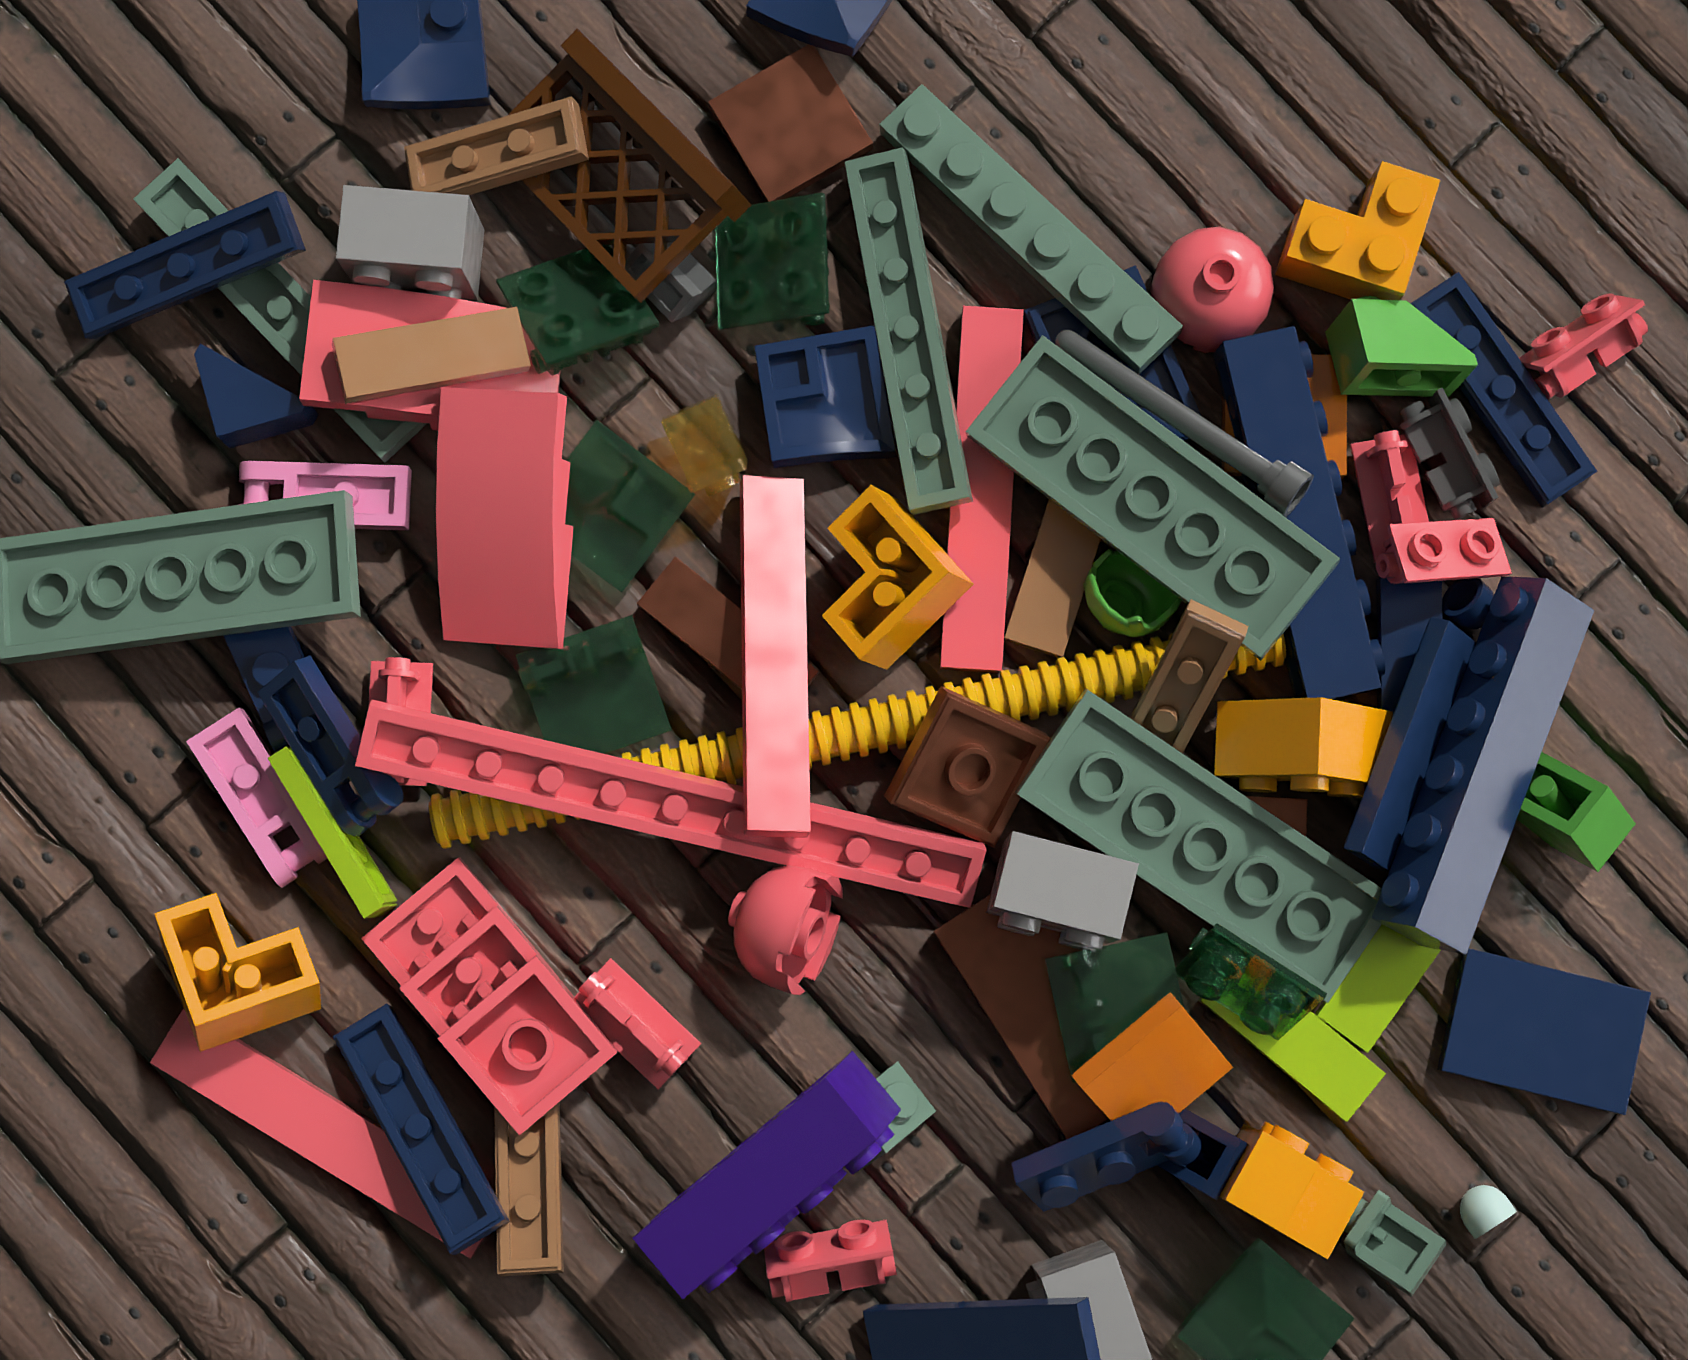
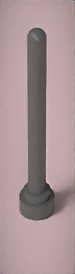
(1278, 482)

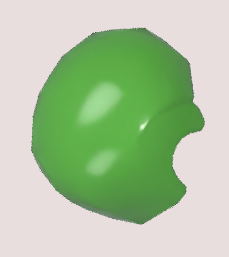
(1126, 597)

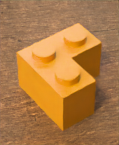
(1366, 250)
(904, 581)
(1299, 740)
(229, 987)
(1291, 1191)

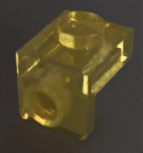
(706, 446)

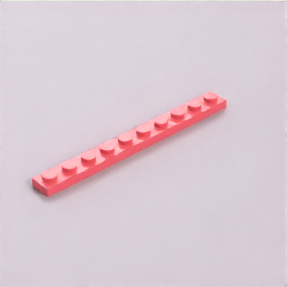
(661, 802)

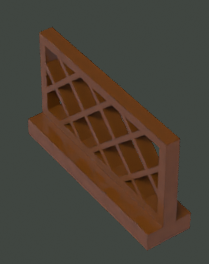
(660, 142)

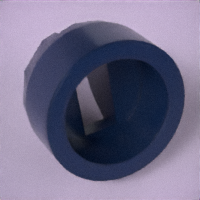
(1467, 602)

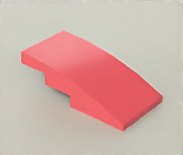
(354, 309)
(502, 517)
(489, 996)

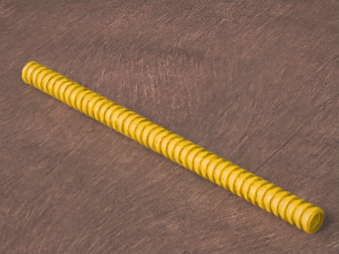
(859, 728)

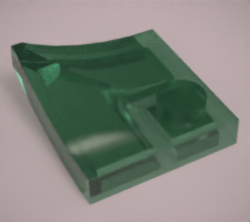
(618, 505)
(1264, 1313)

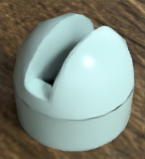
(1484, 1209)

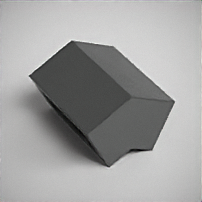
(681, 290)

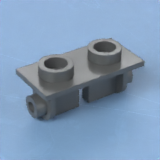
(1444, 432)

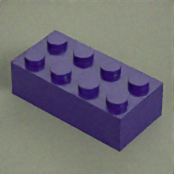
(758, 1185)

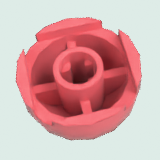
(1214, 286)
(786, 925)

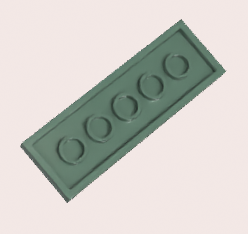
(1151, 495)
(178, 577)
(1203, 842)

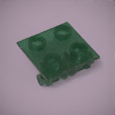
(774, 264)
(574, 309)
(595, 689)
(1247, 982)
(1108, 991)

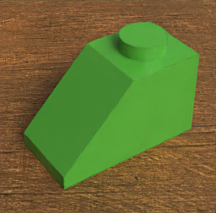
(1394, 351)
(1574, 813)

